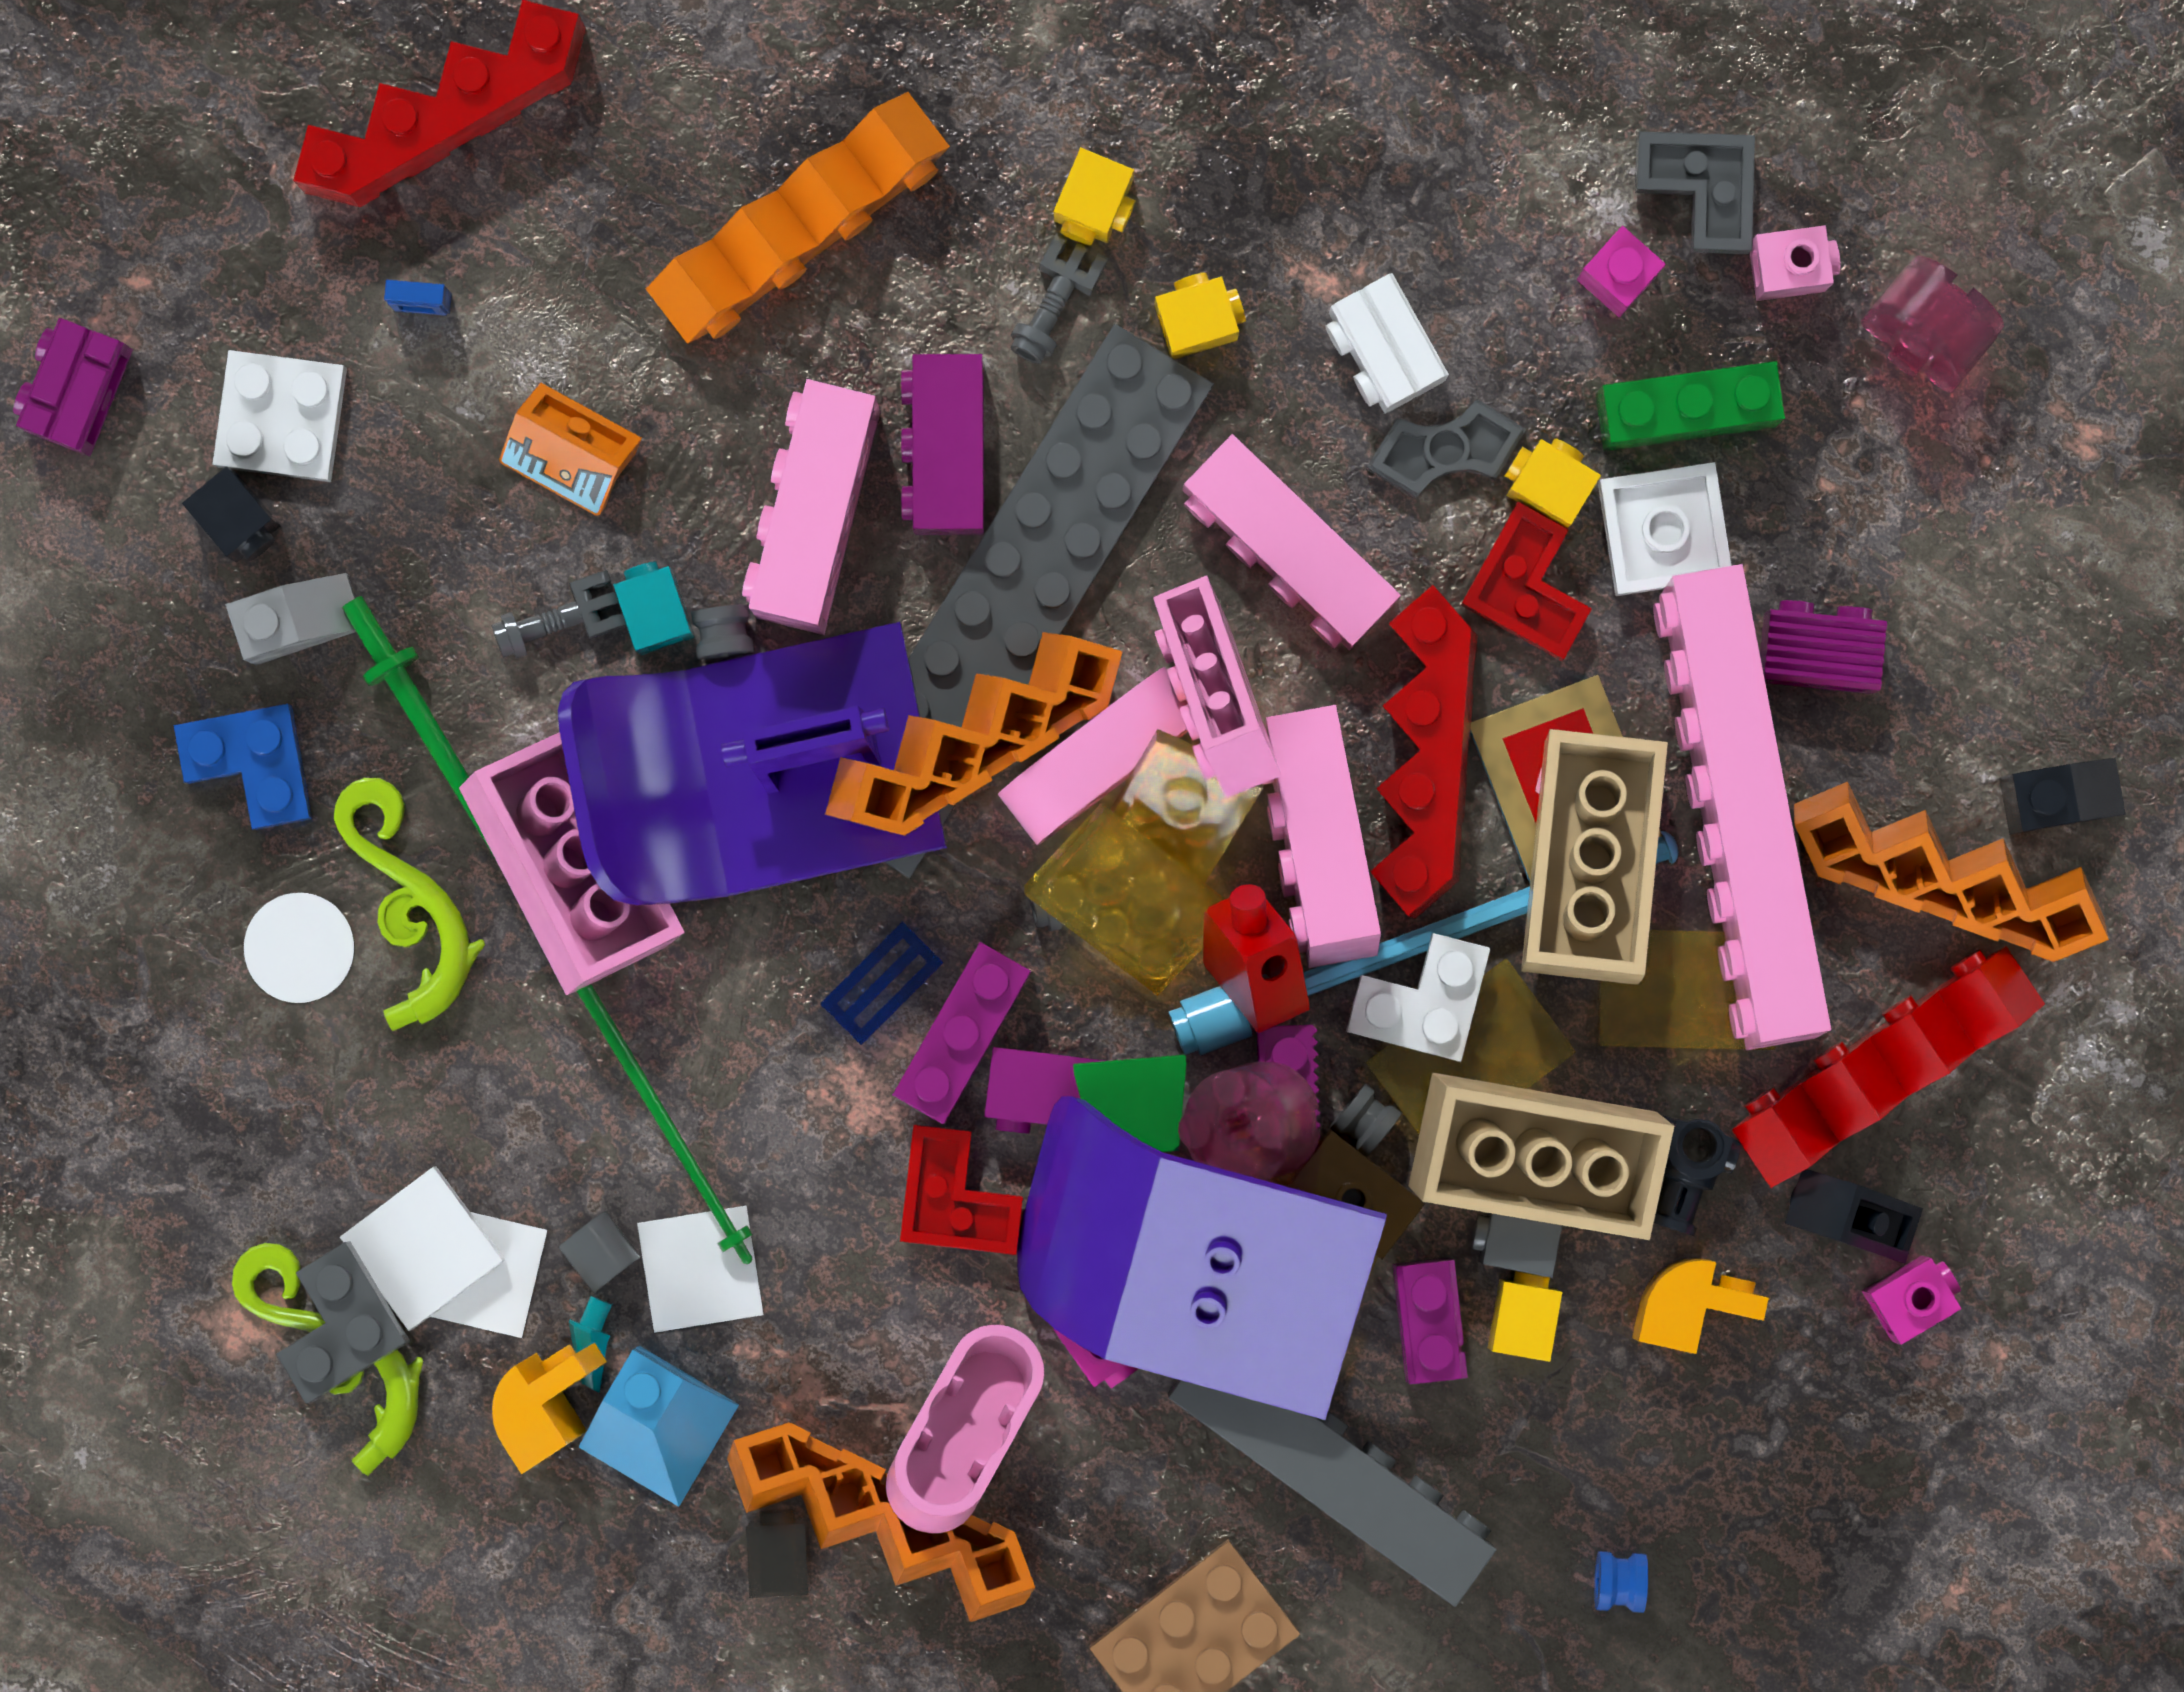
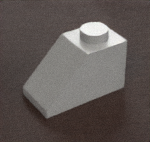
(291, 617)

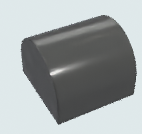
(599, 1251)

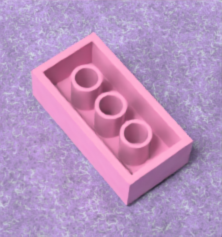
(814, 506)
(534, 836)
(1321, 838)

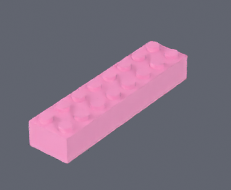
(1742, 808)

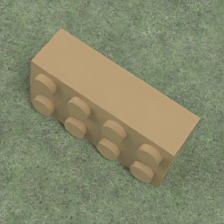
(1594, 857)
(1541, 1156)

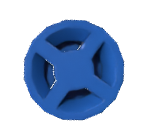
(1621, 1581)

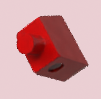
(1244, 942)

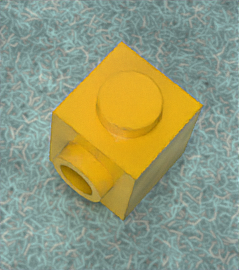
(1094, 198)
(1199, 315)
(1551, 480)

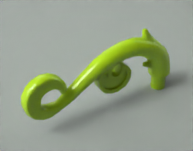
(457, 954)
(400, 1380)

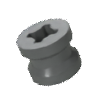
(722, 632)
(1365, 1120)

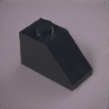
(2062, 795)
(1853, 1215)

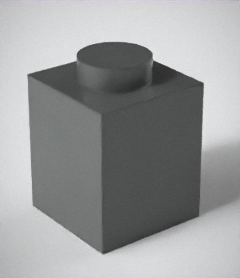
(1516, 1243)

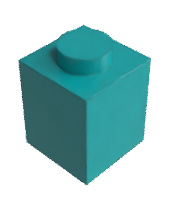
(653, 608)

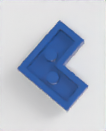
(262, 749)

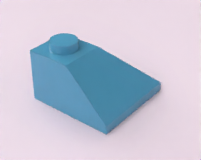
(658, 1425)

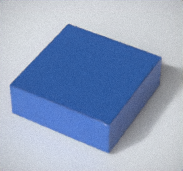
(418, 297)

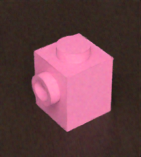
(1793, 263)

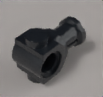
(1691, 1175)

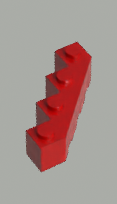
(473, 98)
(1433, 783)
(1887, 1065)

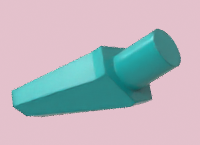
(589, 1331)

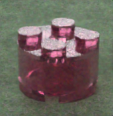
(1933, 323)
(1252, 1120)

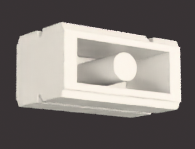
(1386, 344)

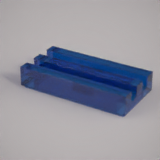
(847, 1017)

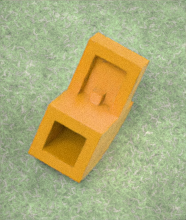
(1677, 1300)
(530, 1405)

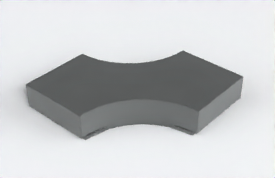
(1419, 454)

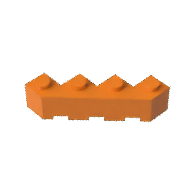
(809, 212)
(1000, 726)
(1974, 891)
(850, 1500)

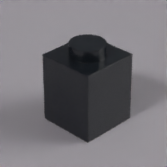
(233, 516)

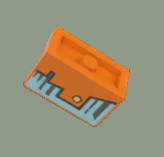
(568, 448)

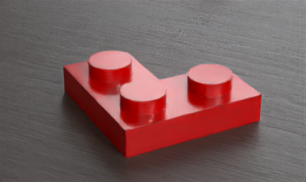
(1511, 588)
(941, 1208)

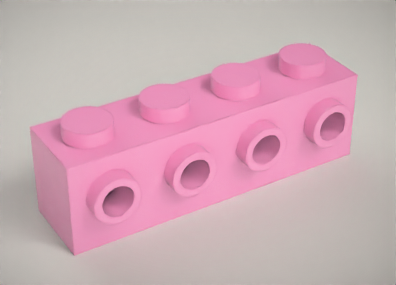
(1216, 688)

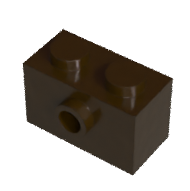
(1349, 1177)

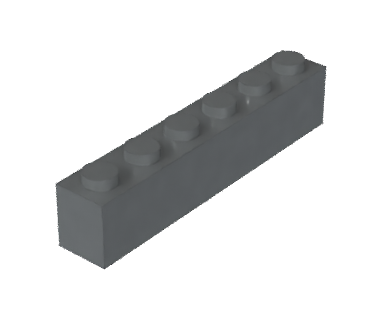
(1351, 1486)

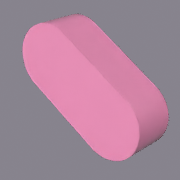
(1093, 758)
(964, 1428)

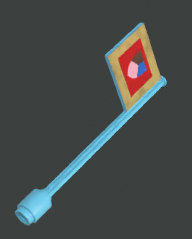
(1513, 758)

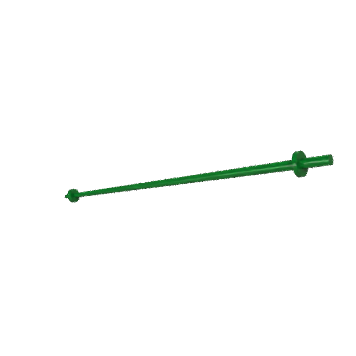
(456, 775)

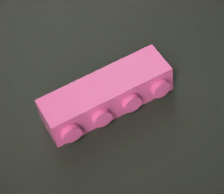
(1290, 543)

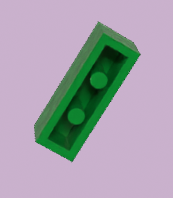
(1690, 406)

